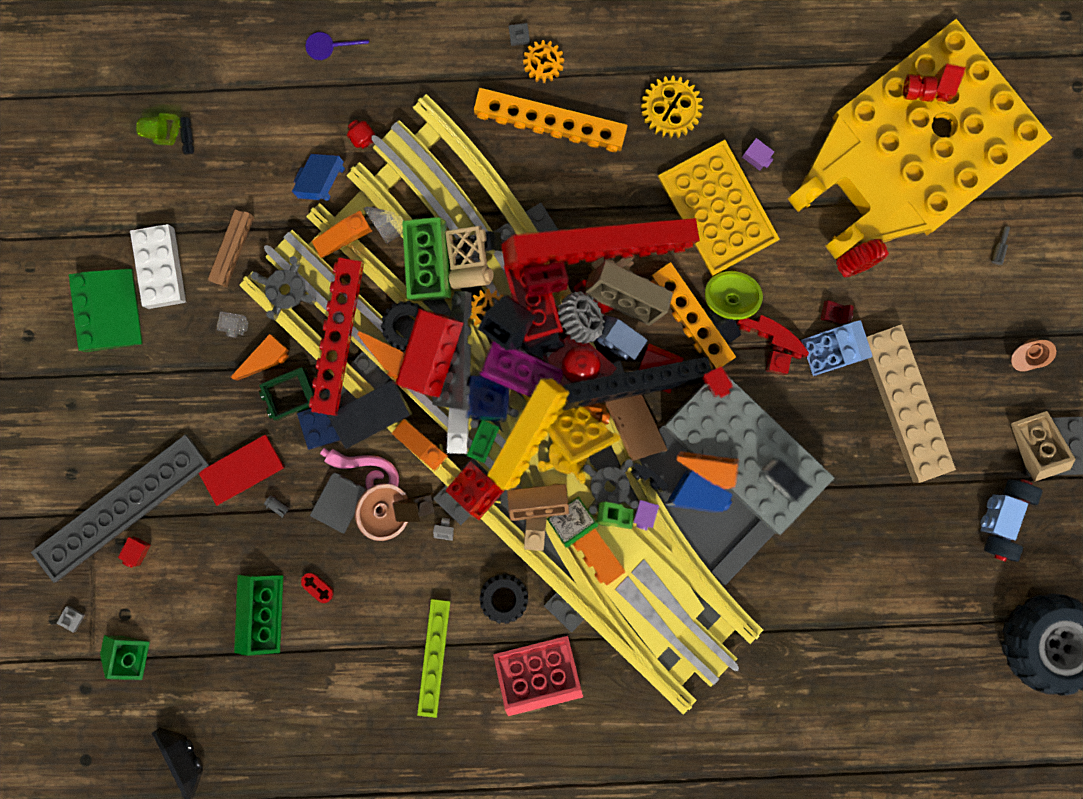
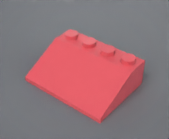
(537, 676)

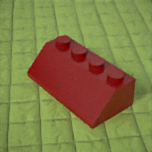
(429, 353)

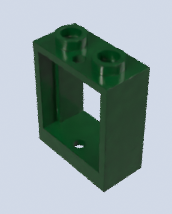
(266, 395)

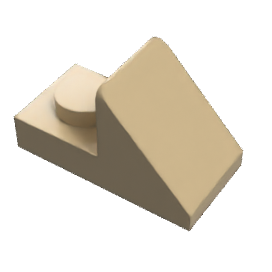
(535, 534)

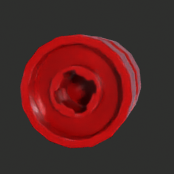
(921, 88)

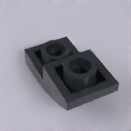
(643, 473)

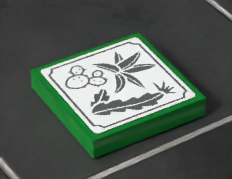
(573, 525)

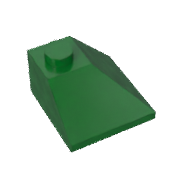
(123, 657)

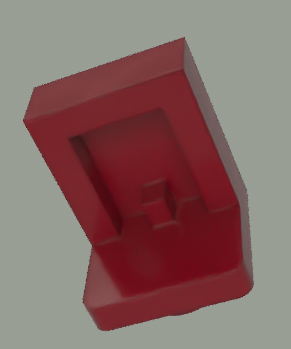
(837, 313)

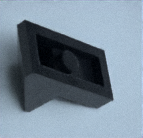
(725, 326)
(539, 347)

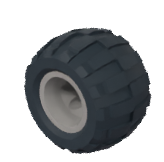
(1028, 641)

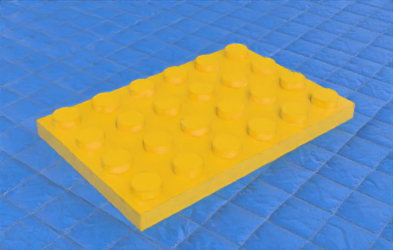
(724, 206)

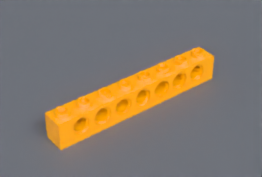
(543, 111)

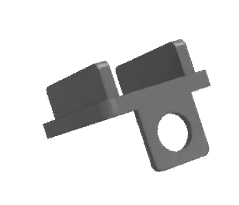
(338, 502)

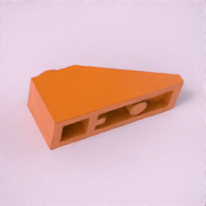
(342, 234)
(386, 355)
(265, 356)
(420, 445)
(716, 469)

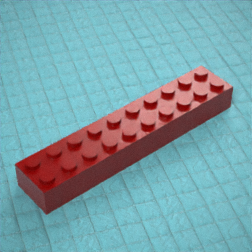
(600, 242)

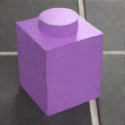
(758, 155)
(645, 515)

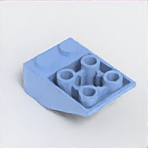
(837, 348)

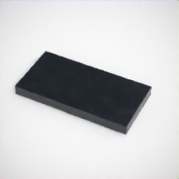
(370, 414)

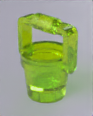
(156, 128)

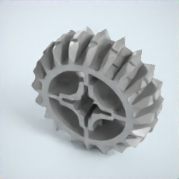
(581, 317)

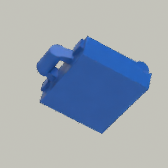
(317, 177)

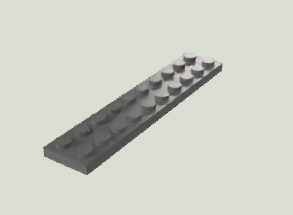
(120, 508)

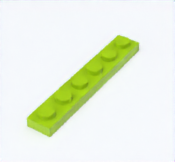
(434, 658)

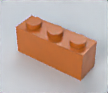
(600, 557)

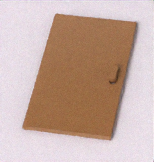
(636, 427)

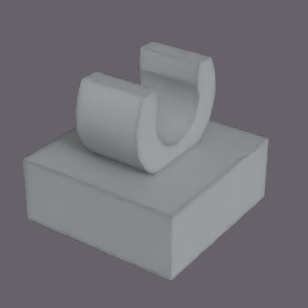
(444, 531)
(70, 619)

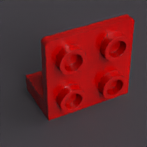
(474, 491)

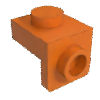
(598, 412)

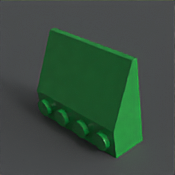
(105, 309)

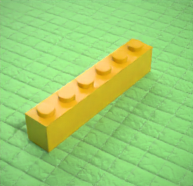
(528, 434)

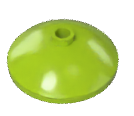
(734, 288)

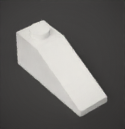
(457, 431)

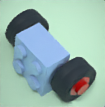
(1005, 518)

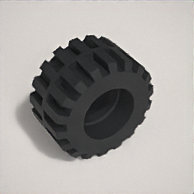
(390, 319)
(501, 615)

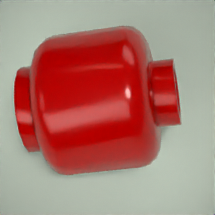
(360, 134)

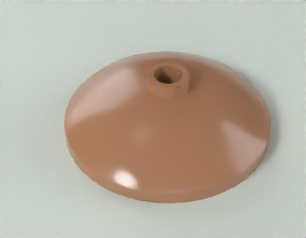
(380, 524)

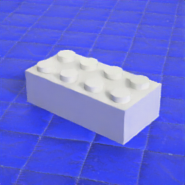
(158, 266)

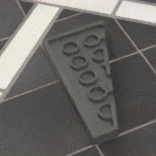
(455, 385)

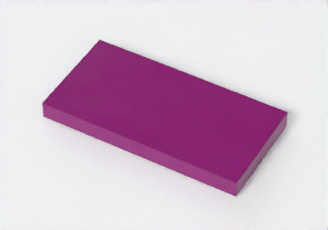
(517, 369)

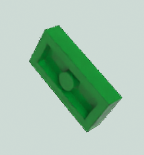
(483, 441)

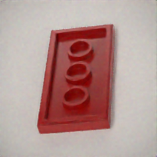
(241, 470)

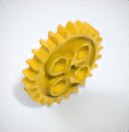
(657, 99)

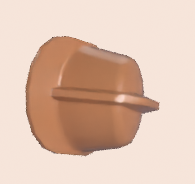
(1033, 354)

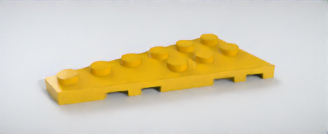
(579, 434)

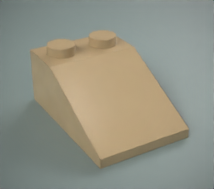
(1042, 446)

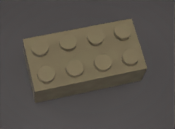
(628, 293)

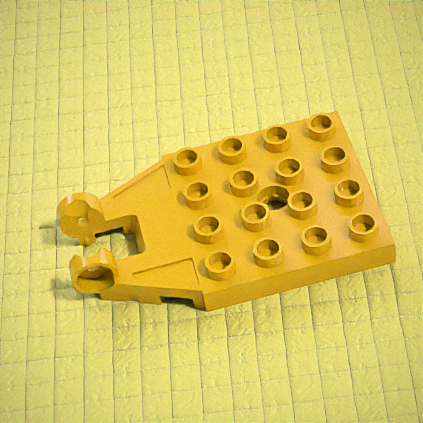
(895, 163)

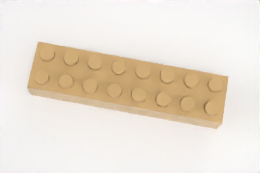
(908, 405)

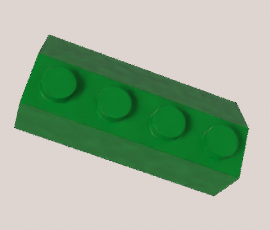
(258, 614)

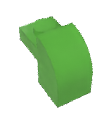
(615, 515)

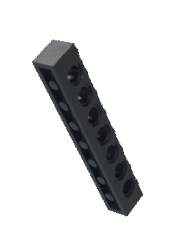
(635, 383)

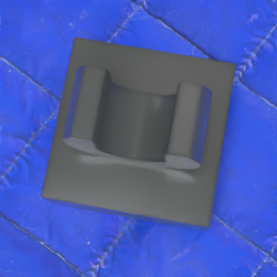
(519, 34)

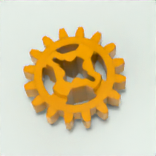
(536, 59)
(480, 309)

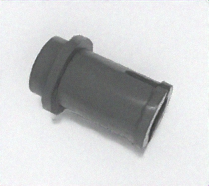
(276, 506)

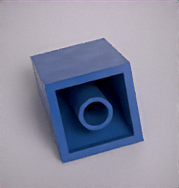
(699, 494)

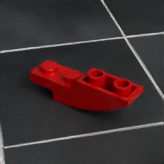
(781, 338)

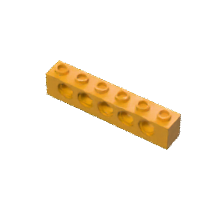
(724, 354)

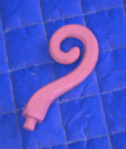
(344, 462)

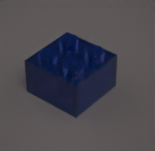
(487, 400)

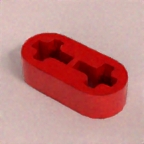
(314, 590)

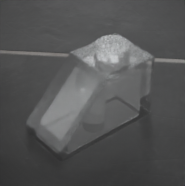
(386, 223)

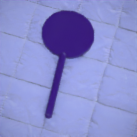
(320, 45)

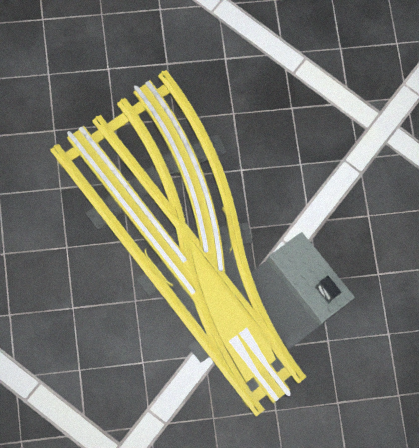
(672, 599)

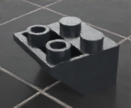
(507, 323)

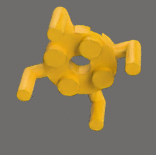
(561, 465)

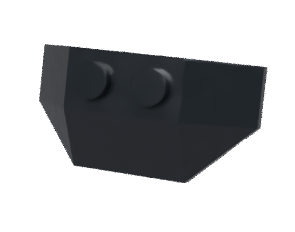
(180, 759)

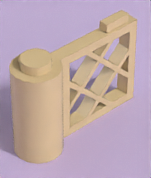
(475, 272)

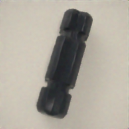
(186, 135)

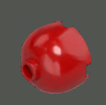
(581, 364)

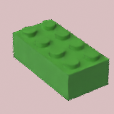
(426, 259)

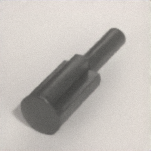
(1001, 248)

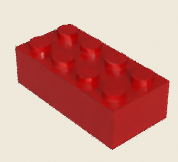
(542, 306)

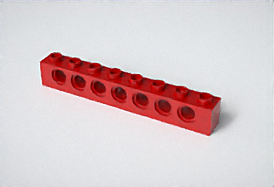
(341, 268)

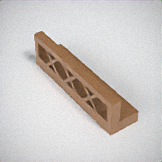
(231, 248)

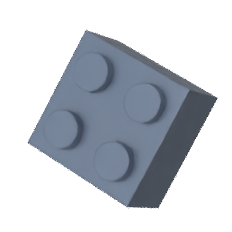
(621, 338)

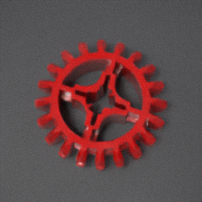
(862, 257)

